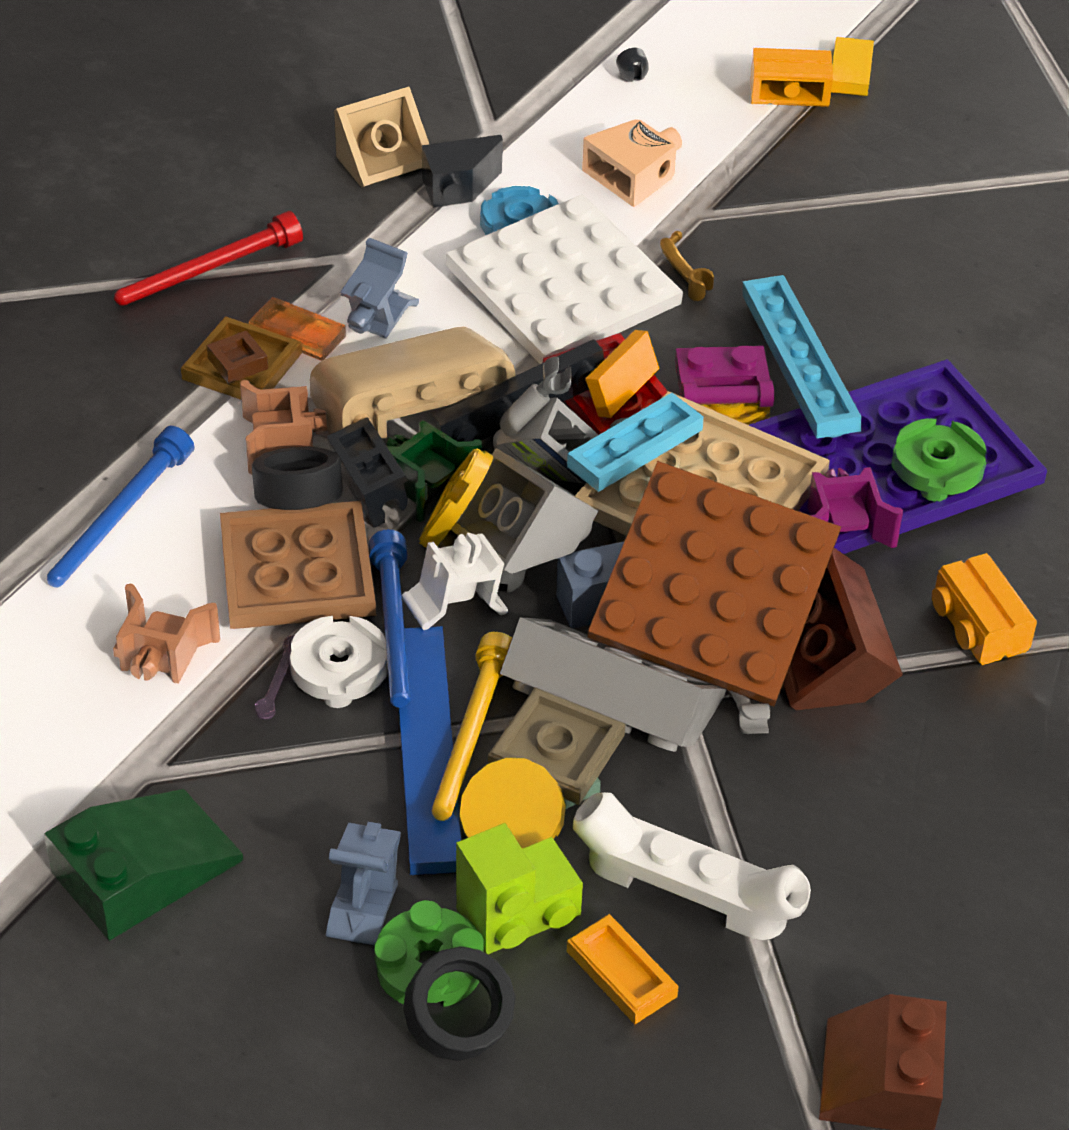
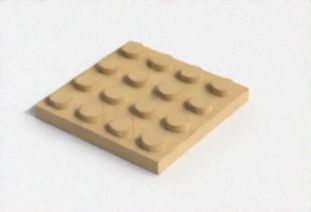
(723, 453)

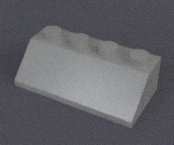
(611, 682)

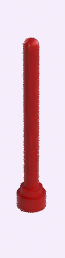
(282, 230)

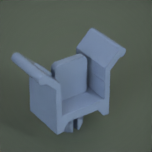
(372, 290)
(367, 882)

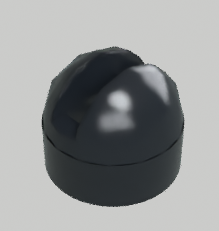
(628, 69)

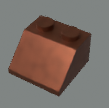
(885, 1064)

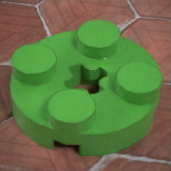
(936, 476)
(421, 930)

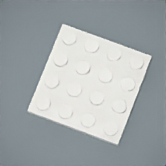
(563, 278)

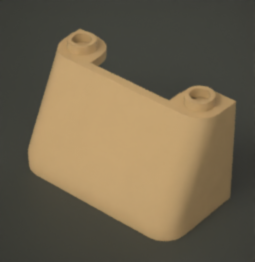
(406, 377)

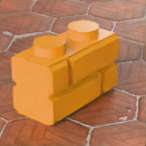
(791, 77)
(983, 609)

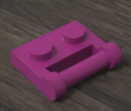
(724, 375)

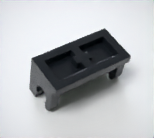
(369, 469)

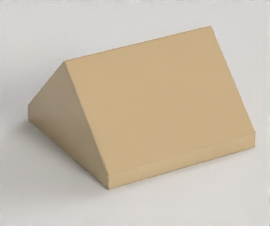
(380, 137)

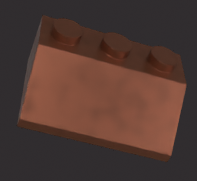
(844, 644)

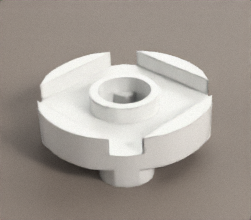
(338, 681)

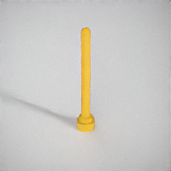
(490, 659)

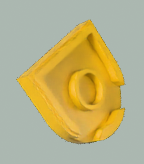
(456, 496)

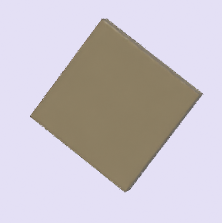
(561, 738)

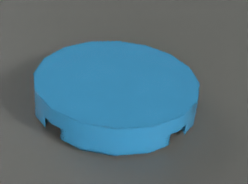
(498, 211)

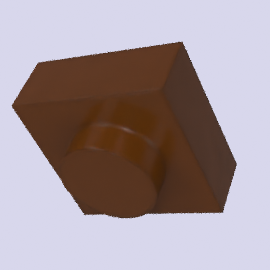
(237, 357)

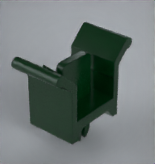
(428, 460)

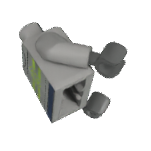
(543, 428)

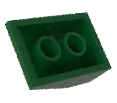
(137, 857)

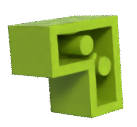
(512, 889)

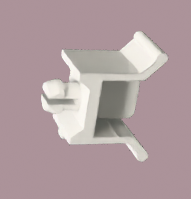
(453, 576)

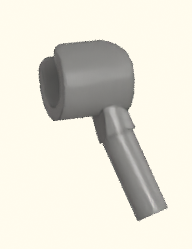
(751, 716)

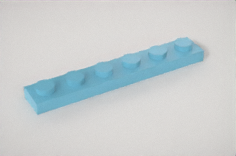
(801, 357)

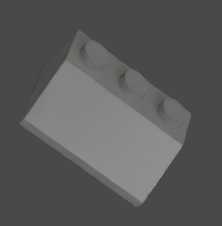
(525, 515)

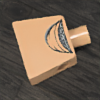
(631, 159)

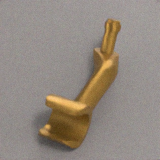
(698, 279)

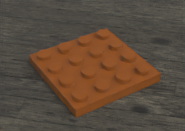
(714, 583)

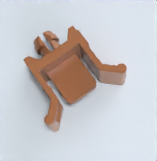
(279, 419)
(165, 640)

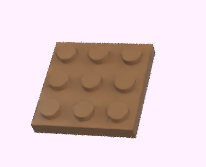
(296, 565)

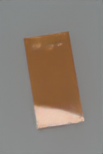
(317, 333)

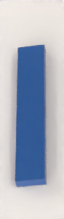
(426, 752)

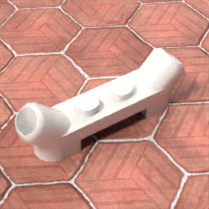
(626, 848)

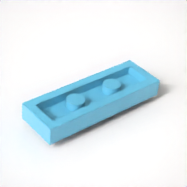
(635, 442)

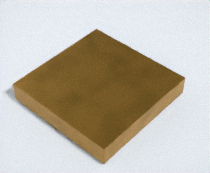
(280, 352)

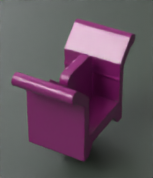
(854, 504)

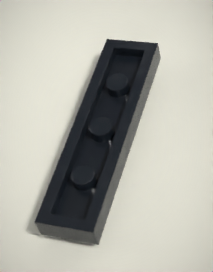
(481, 414)

